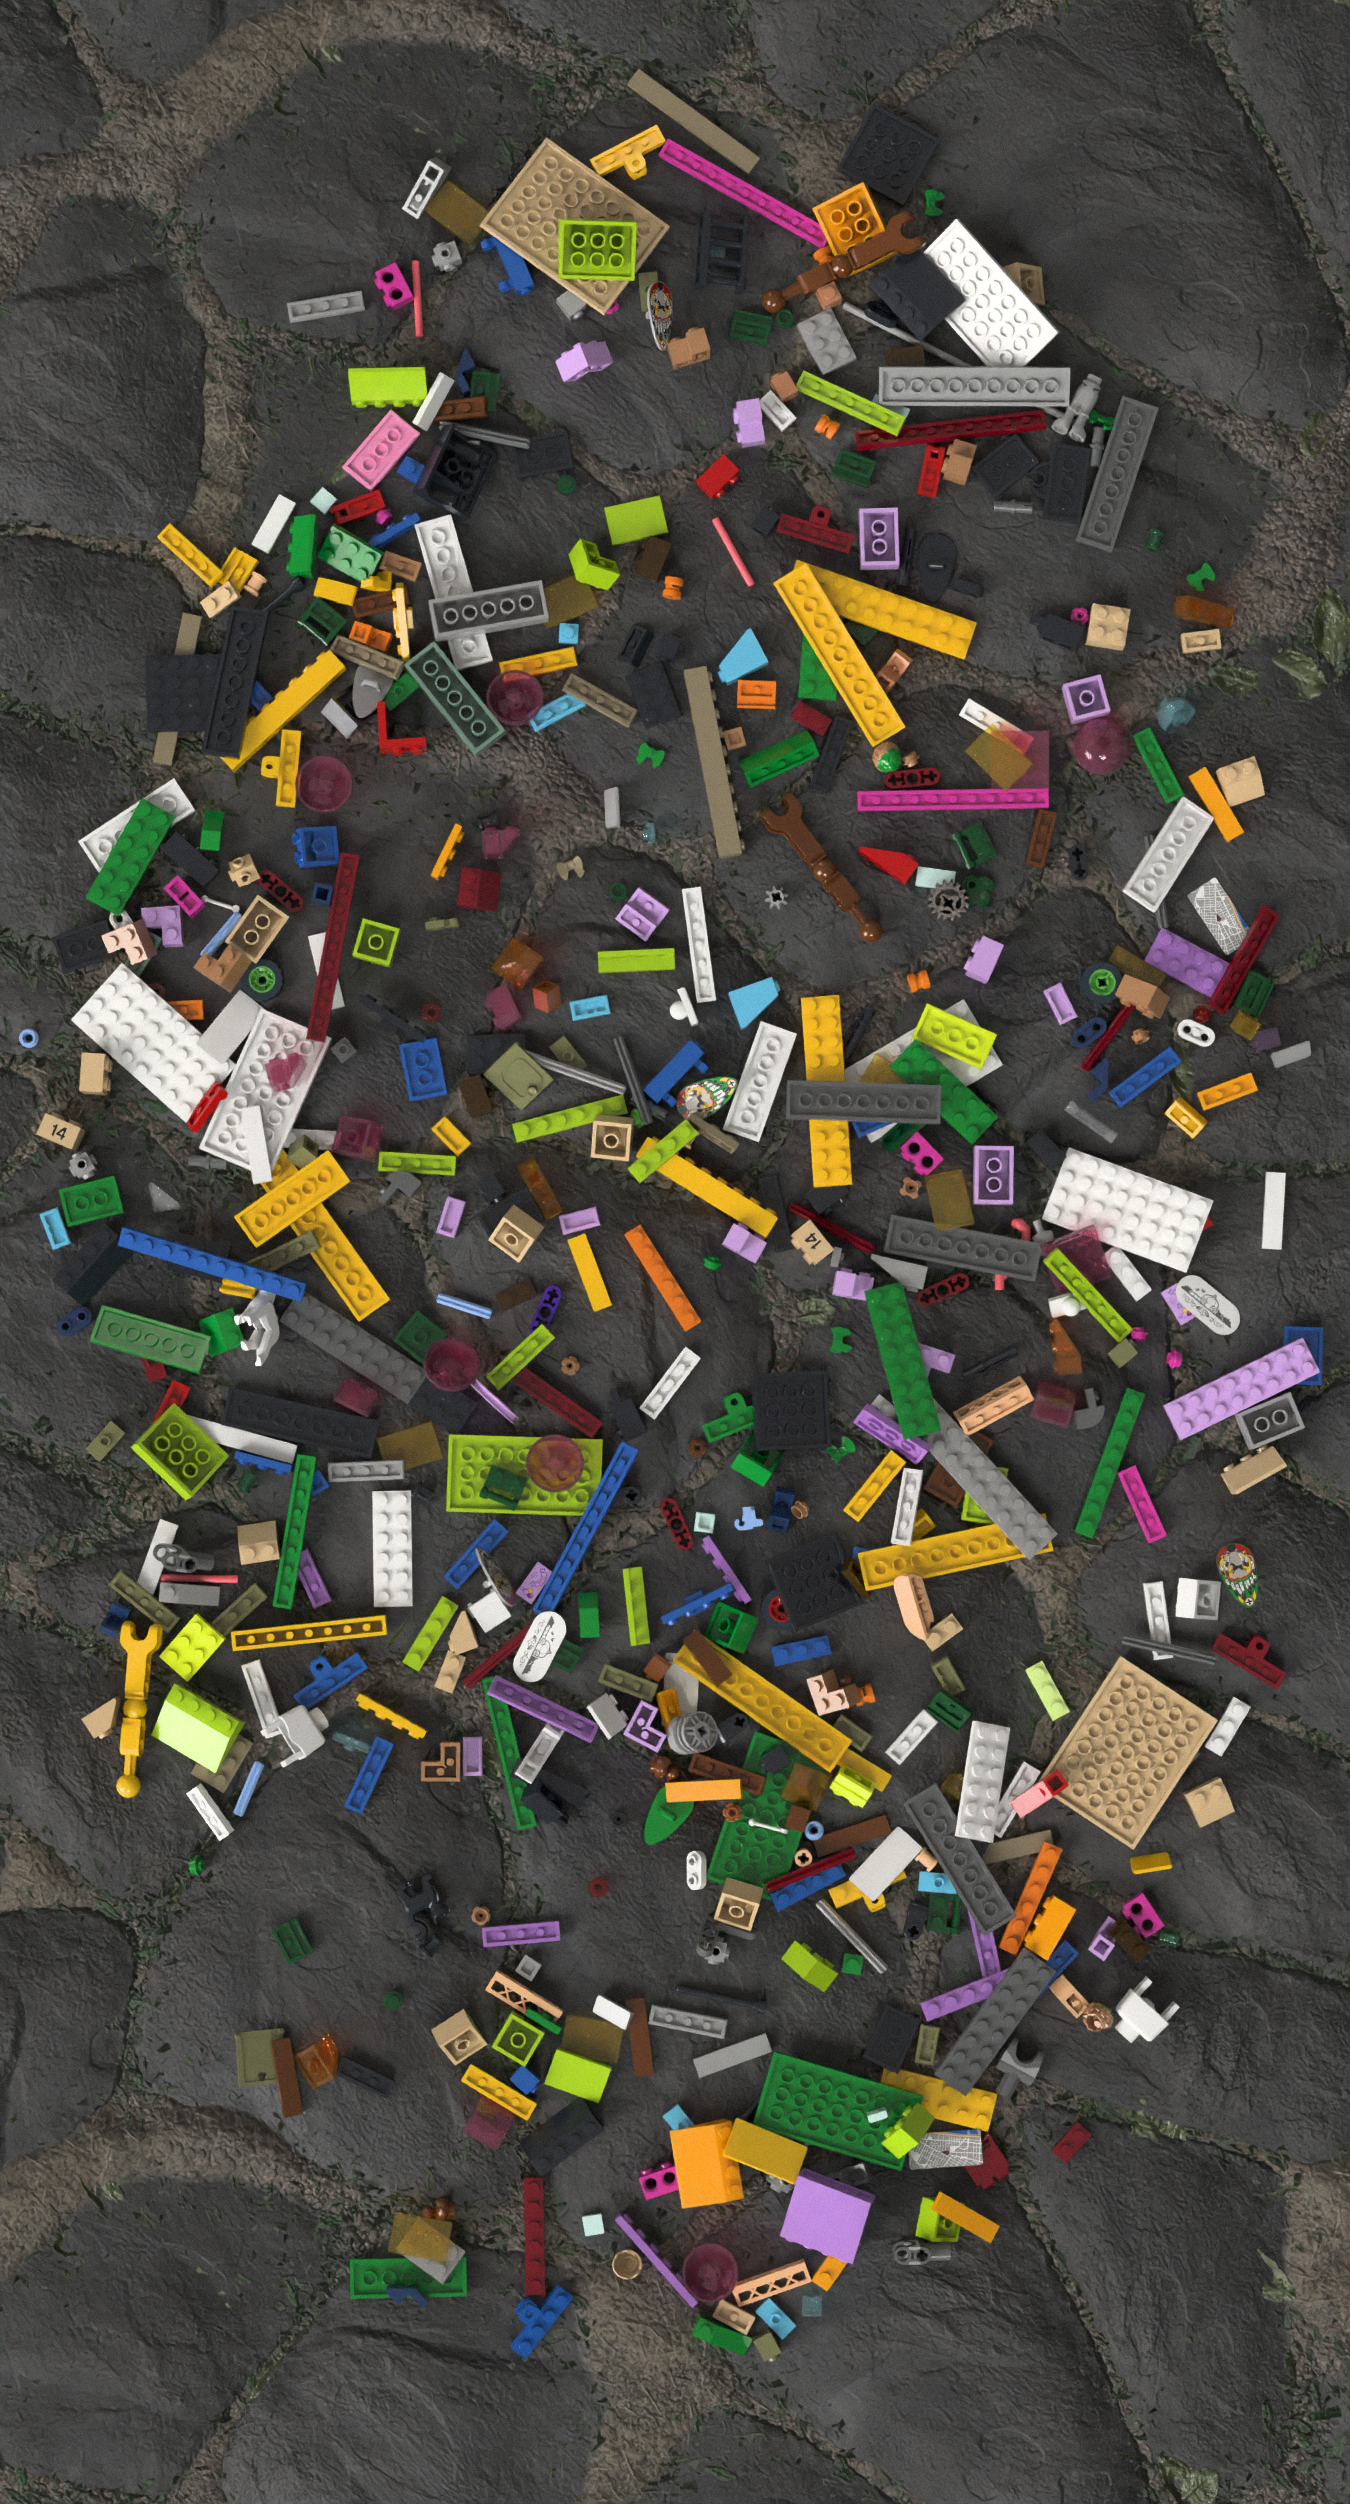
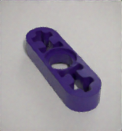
(546, 1296)

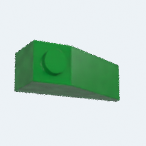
(721, 2335)

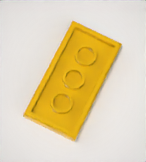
(765, 2151)

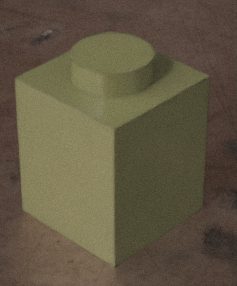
(302, 1151)
(1123, 1352)
(767, 2345)

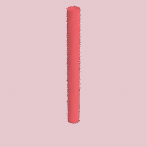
(417, 298)
(734, 553)
(199, 1578)

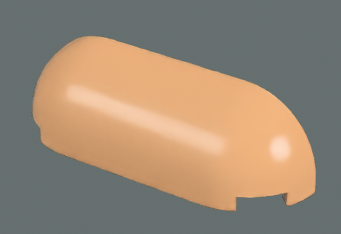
(914, 1604)

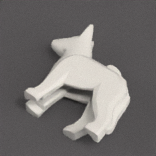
(262, 1315)

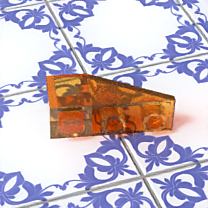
(1067, 1356)

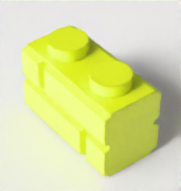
(852, 1786)

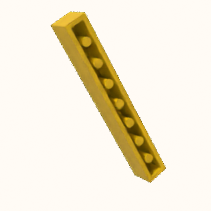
(287, 705)
(715, 1191)
(309, 1632)

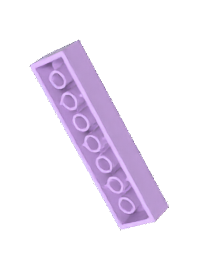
(1241, 1388)

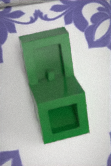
(212, 829)
(589, 1615)

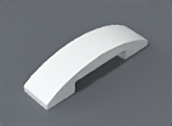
(539, 1752)

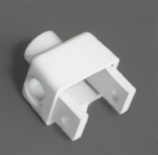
(300, 1730)
(1140, 2015)

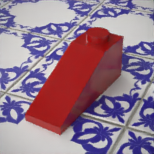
(894, 863)

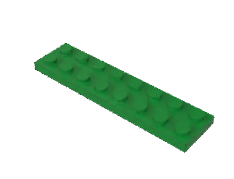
(902, 1361)

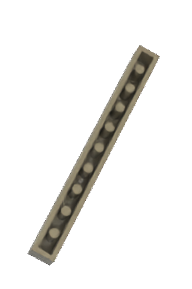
(712, 762)

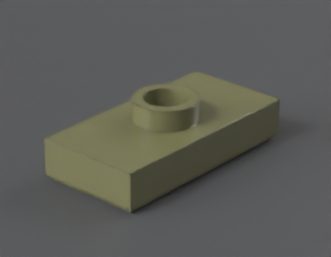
(645, 281)
(567, 1054)
(105, 1441)
(947, 1676)
(859, 1737)
(927, 2044)

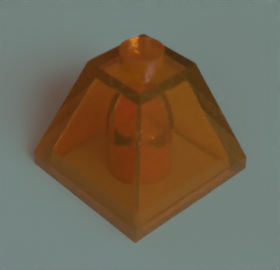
(517, 963)
(805, 1786)
(318, 2061)

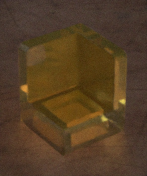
(953, 1786)

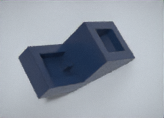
(464, 368)
(323, 894)
(1101, 1075)
(781, 1509)
(116, 1616)
(400, 2292)

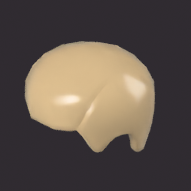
(627, 2264)

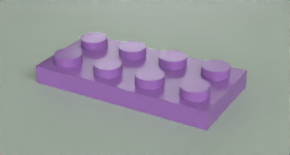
(1186, 962)
(889, 1432)

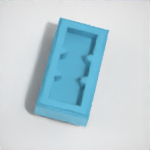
(589, 1007)
(55, 1228)
(935, 1882)
(677, 2118)
(775, 2318)

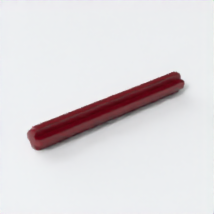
(1107, 1037)
(831, 1227)
(496, 1658)
(810, 1870)

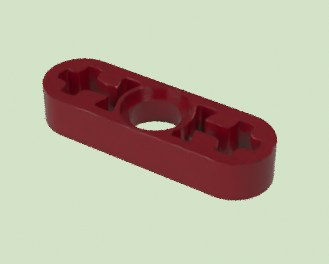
(897, 774)
(288, 904)
(958, 1288)
(677, 1539)

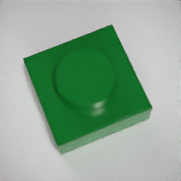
(852, 1963)

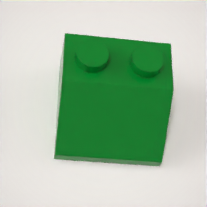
(224, 1332)
(756, 1464)
(731, 1627)

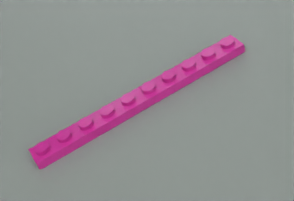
(743, 193)
(952, 799)

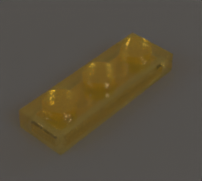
(1136, 967)

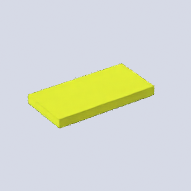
(954, 1036)

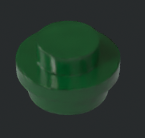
(784, 318)
(566, 484)
(618, 891)
(393, 2000)

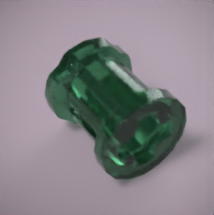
(1154, 540)
(247, 1481)
(1168, 1937)

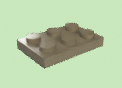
(229, 1766)

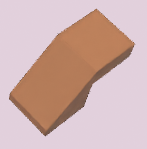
(893, 670)

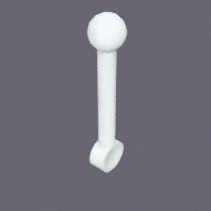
(235, 908)
(752, 1822)

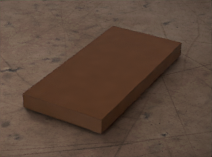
(943, 1484)

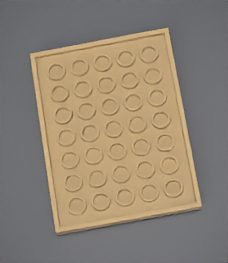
(561, 186)
(1128, 1751)

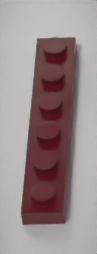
(1243, 960)
(557, 1402)
(534, 2235)

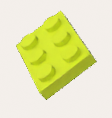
(192, 1647)

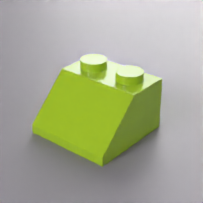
(935, 2226)

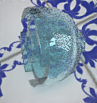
(1173, 713)

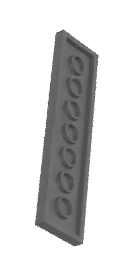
(1117, 474)
(863, 1102)
(963, 1248)
(354, 1347)
(959, 1860)
(994, 2021)

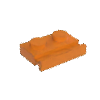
(756, 694)

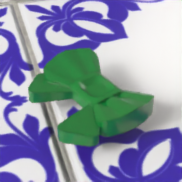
(932, 196)
(1107, 421)
(1195, 579)
(656, 756)
(838, 1346)
(847, 1447)

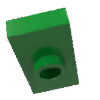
(400, 691)
(543, 2019)

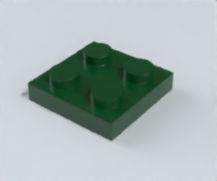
(418, 1335)

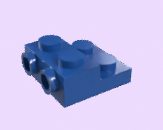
(316, 846)

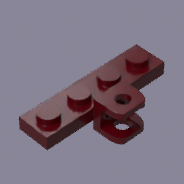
(815, 530)
(1250, 1658)

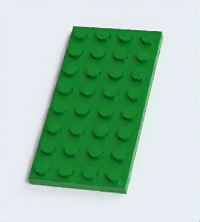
(757, 1852)
(831, 2108)

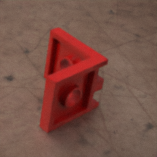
(397, 746)

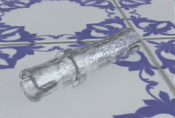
(1090, 1121)

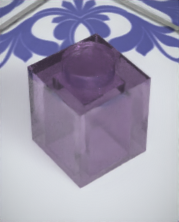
(1266, 1040)

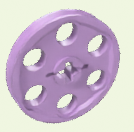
(494, 1401)

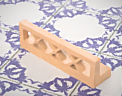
(993, 1407)
(525, 1992)
(769, 2278)

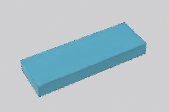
(556, 711)

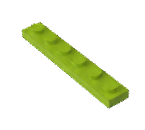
(850, 403)
(568, 1118)
(1087, 1295)

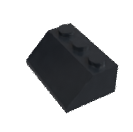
(202, 1244)

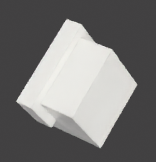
(489, 1611)

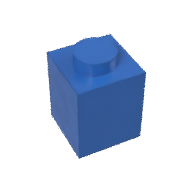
(525, 2079)

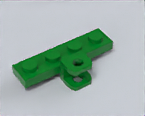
(737, 1419)

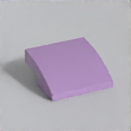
(642, 914)

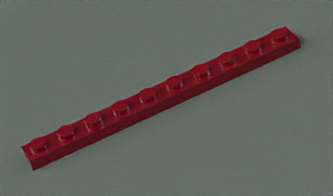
(952, 430)
(333, 947)

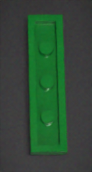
(1158, 765)

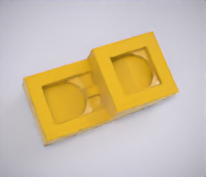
(335, 591)

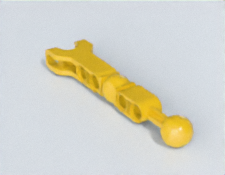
(135, 1707)

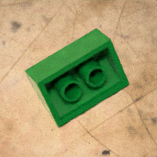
(303, 546)

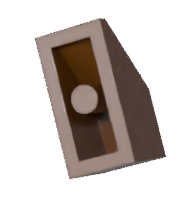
(657, 1668)

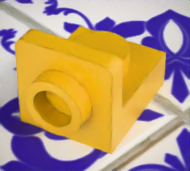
(378, 583)

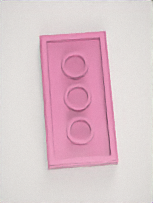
(381, 450)

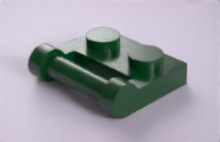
(326, 617)
(979, 842)
(506, 1481)
(939, 1910)

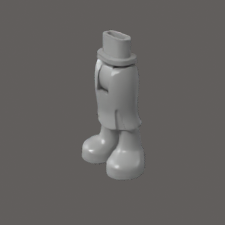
(1080, 407)

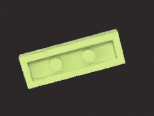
(1047, 1690)

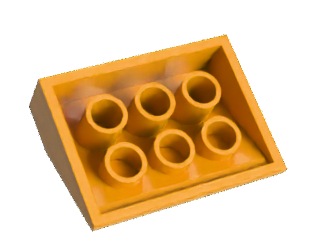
(850, 221)
(701, 2168)

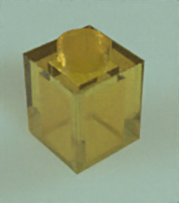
(1245, 1025)

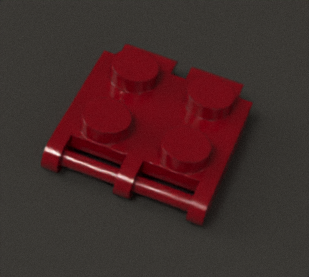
(993, 2164)

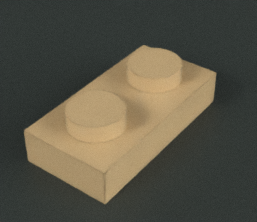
(220, 599)
(1200, 641)
(943, 1631)
(450, 1672)
(733, 2316)

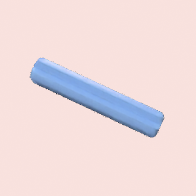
(222, 934)
(464, 1305)
(248, 1788)

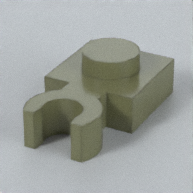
(436, 924)

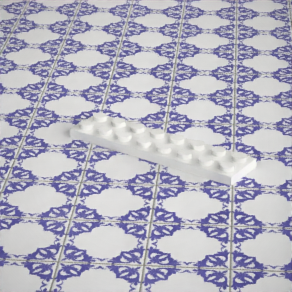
(450, 578)

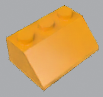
(1049, 1926)

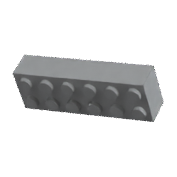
(488, 611)

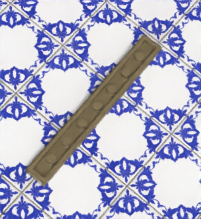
(693, 121)
(185, 645)

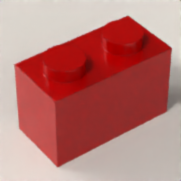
(718, 477)

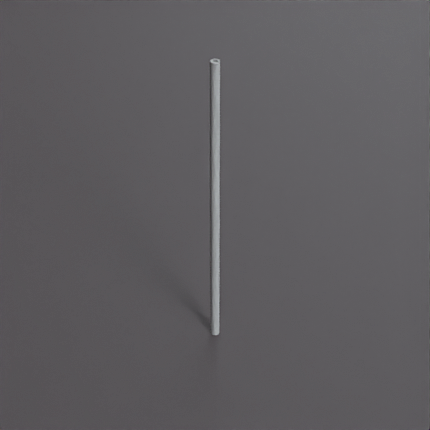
(933, 350)

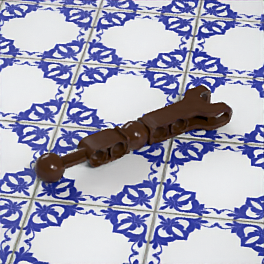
(843, 264)
(823, 868)

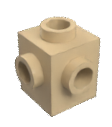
(243, 870)

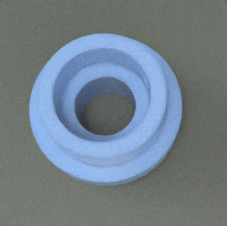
(22, 1038)
(814, 1824)

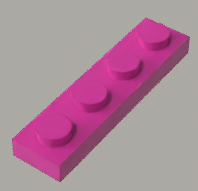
(1141, 1504)

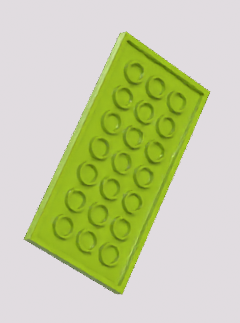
(472, 1458)

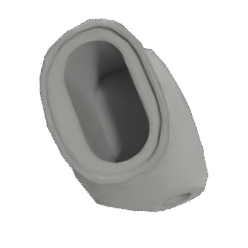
(1042, 1236)

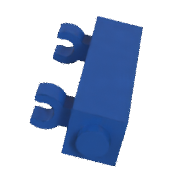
(515, 267)
(674, 1072)

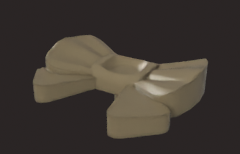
(575, 863)

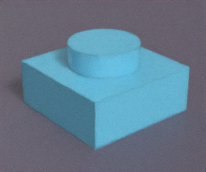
(568, 633)

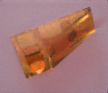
(1203, 611)
(539, 1188)

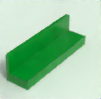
(779, 758)

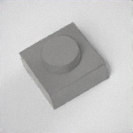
(837, 1257)
(528, 1967)

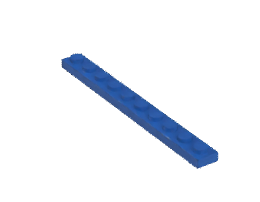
(212, 1264)
(586, 1528)

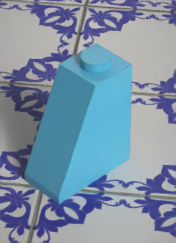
(742, 659)
(753, 1000)

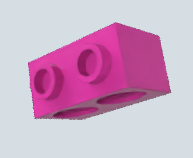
(398, 284)
(184, 897)
(925, 1150)
(1146, 1912)
(662, 2186)

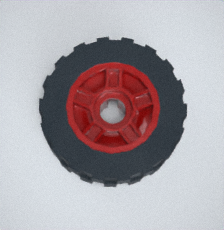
(770, 1611)

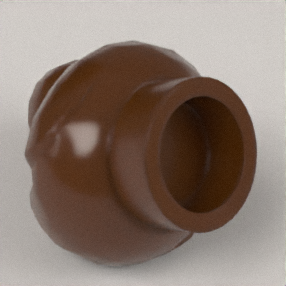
(659, 1767)
(442, 2211)

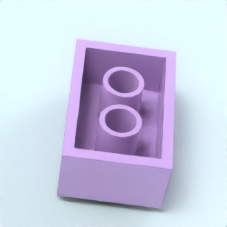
(878, 538)
(993, 1175)

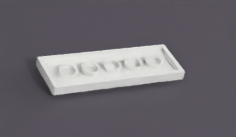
(103, 839)
(1168, 854)
(759, 1081)
(392, 1548)
(982, 1781)

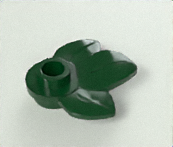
(980, 892)

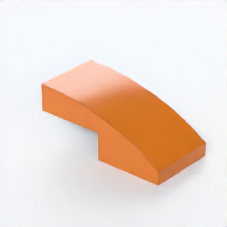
(370, 637)

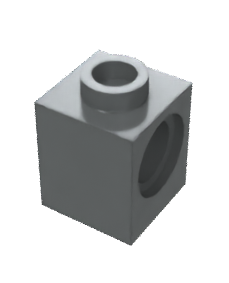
(344, 1051)

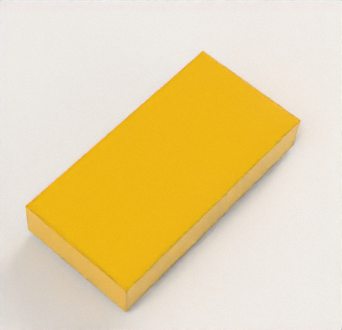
(451, 1136)

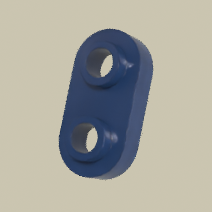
(1088, 1032)
(74, 1321)

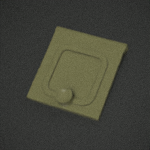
(517, 1072)
(255, 2056)

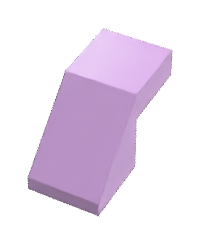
(1102, 1942)

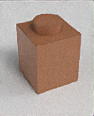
(828, 296)
(783, 386)

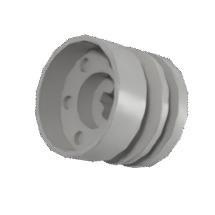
(692, 1733)

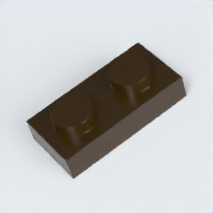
(516, 1295)
(853, 1573)

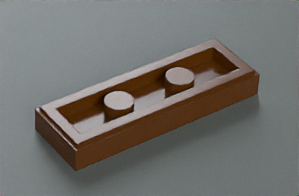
(462, 409)
(376, 604)
(1041, 838)
(707, 1657)

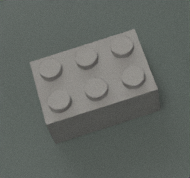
(1269, 1420)

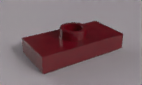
(154, 1370)

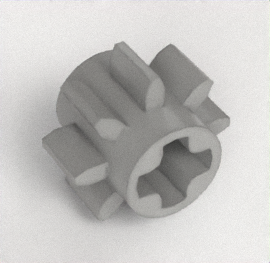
(777, 903)

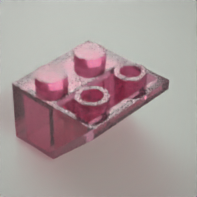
(499, 842)
(286, 1072)
(1053, 1404)

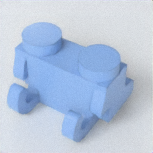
(749, 1519)

